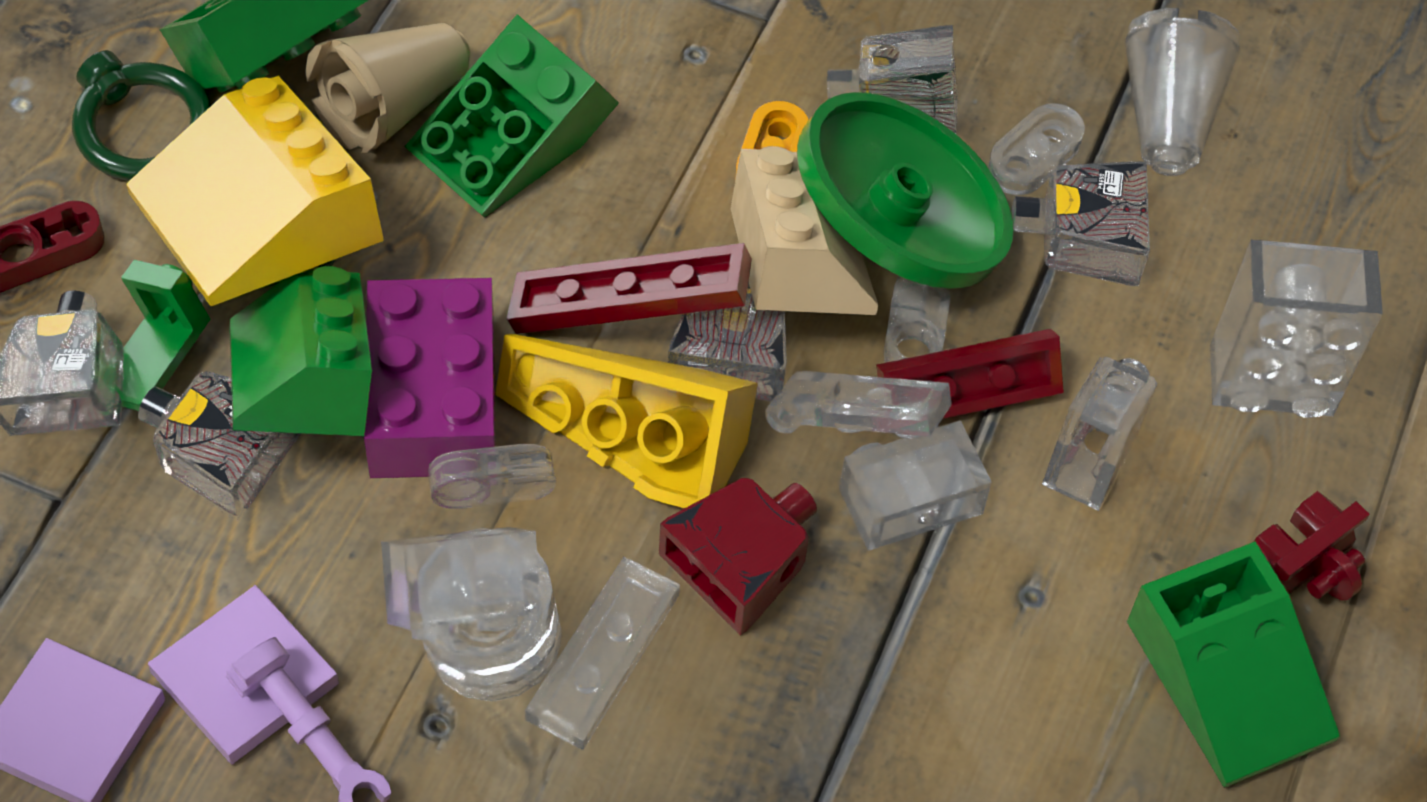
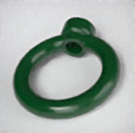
(108, 82)

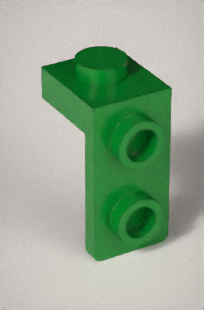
(166, 334)

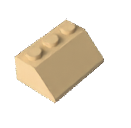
(793, 248)

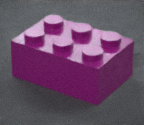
(428, 372)

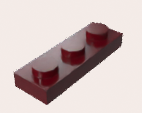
(989, 372)

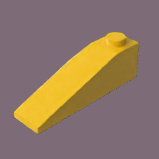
(648, 419)

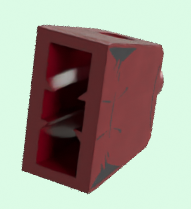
(739, 547)

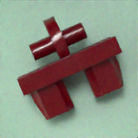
(1320, 555)

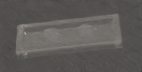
(602, 653)

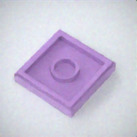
(197, 667)
(73, 723)

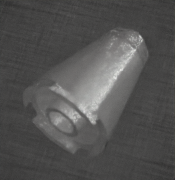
(1178, 83)

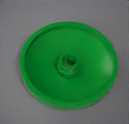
(904, 190)

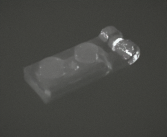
(859, 404)

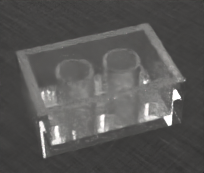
(1295, 327)

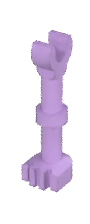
(264, 668)

